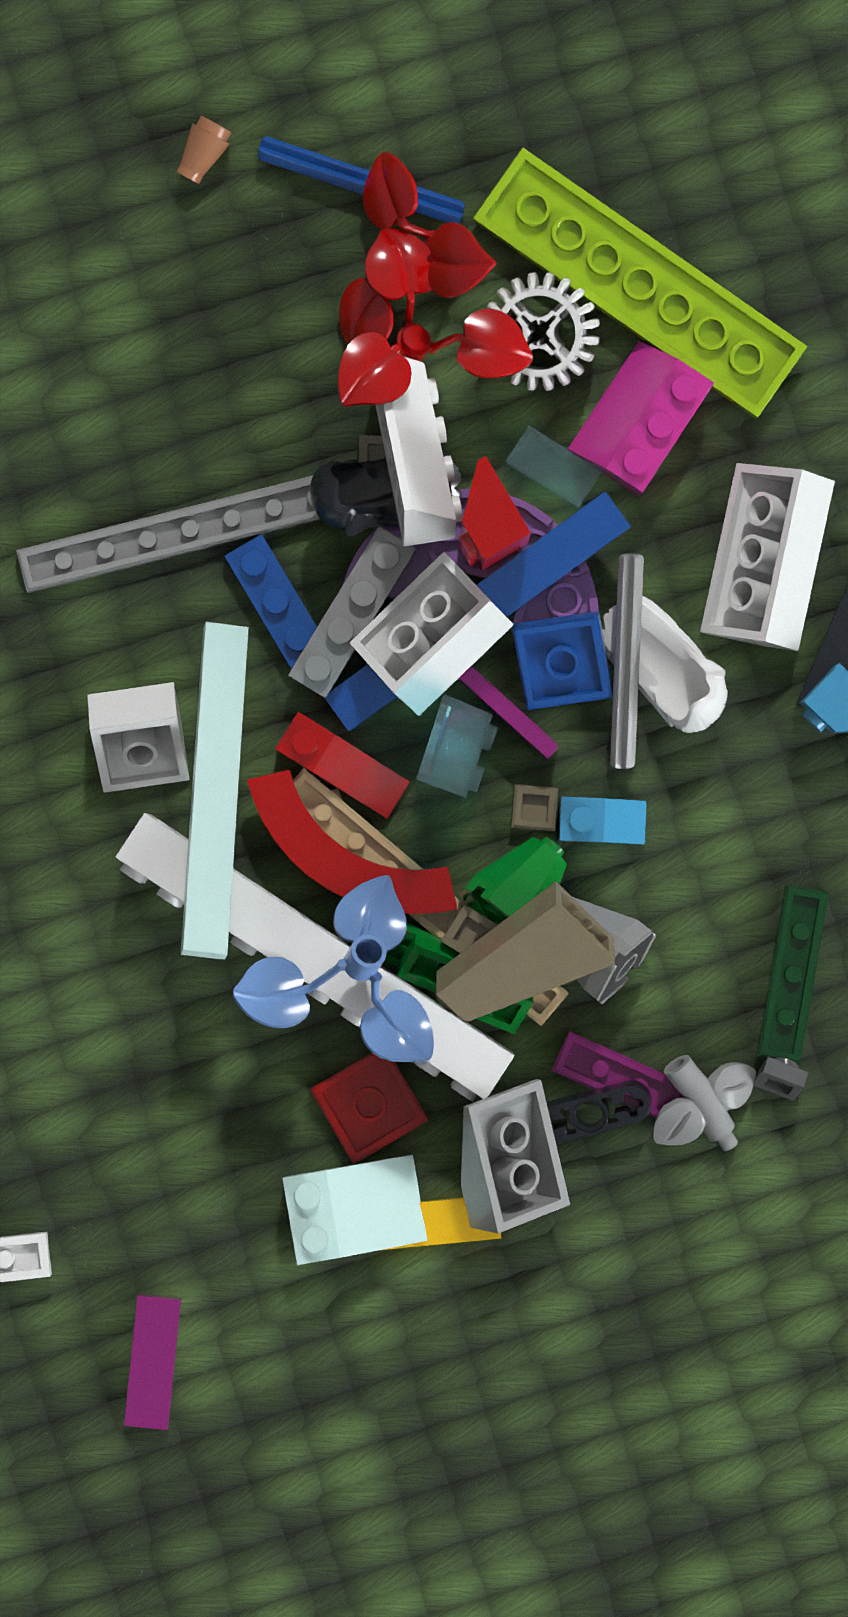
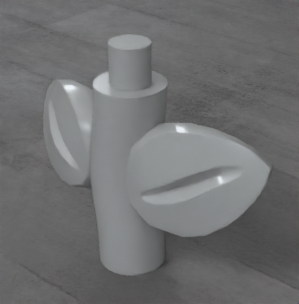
(703, 1103)

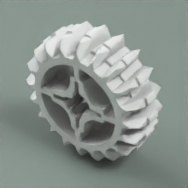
(555, 346)

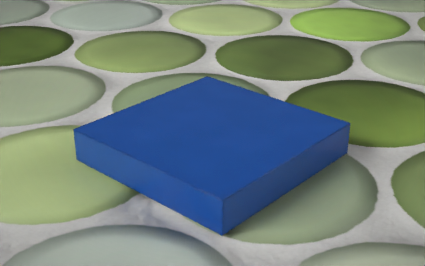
(562, 660)

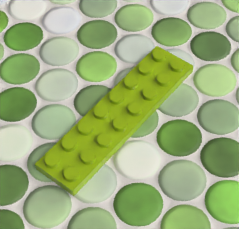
(639, 282)

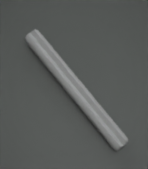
(626, 660)

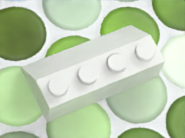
(417, 463)
(767, 556)

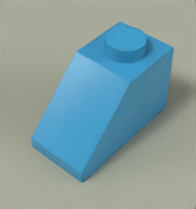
(828, 702)
(602, 820)

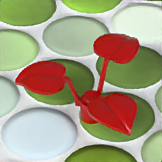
(455, 254)
(380, 373)

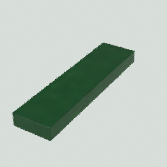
(792, 973)

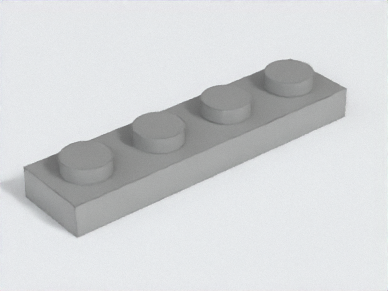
(352, 611)

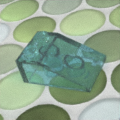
(455, 748)

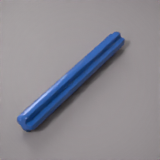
(349, 176)

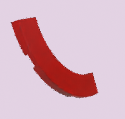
(331, 863)

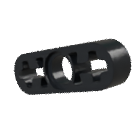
(622, 1114)

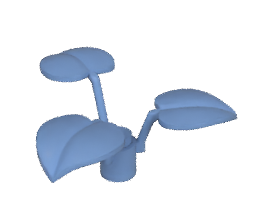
(374, 924)

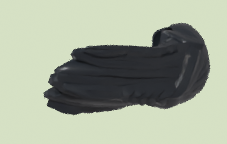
(358, 495)

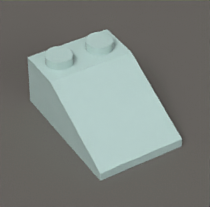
(354, 1209)

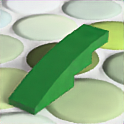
(420, 958)

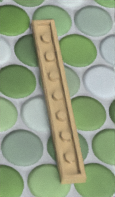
(364, 840)

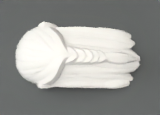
(673, 671)

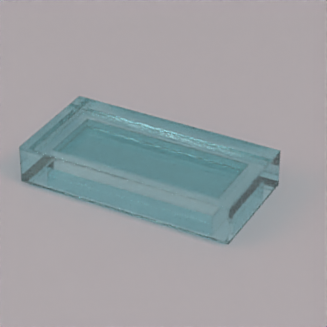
(553, 467)

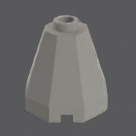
(631, 945)

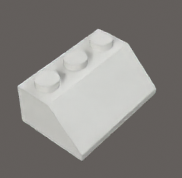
(431, 634)

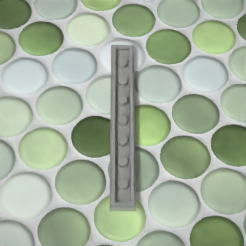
(167, 535)

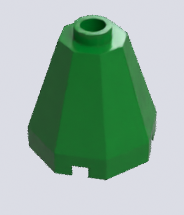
(515, 879)

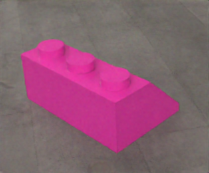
(640, 417)

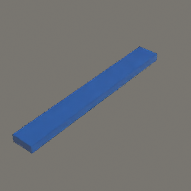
(507, 588)

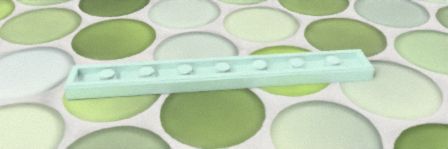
(214, 791)

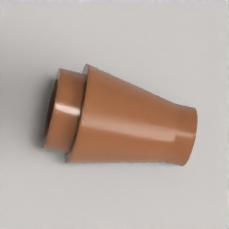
(203, 148)

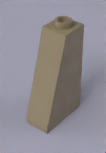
(524, 956)

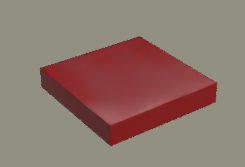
(369, 1105)

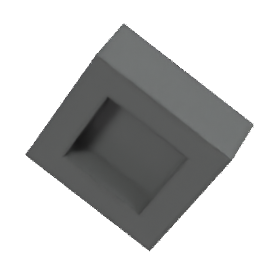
(781, 1077)

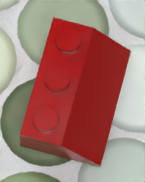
(490, 521)

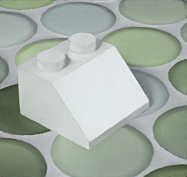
(138, 737)

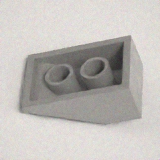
(510, 1160)

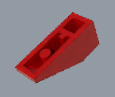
(342, 765)

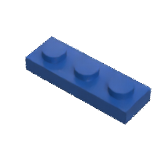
(273, 597)

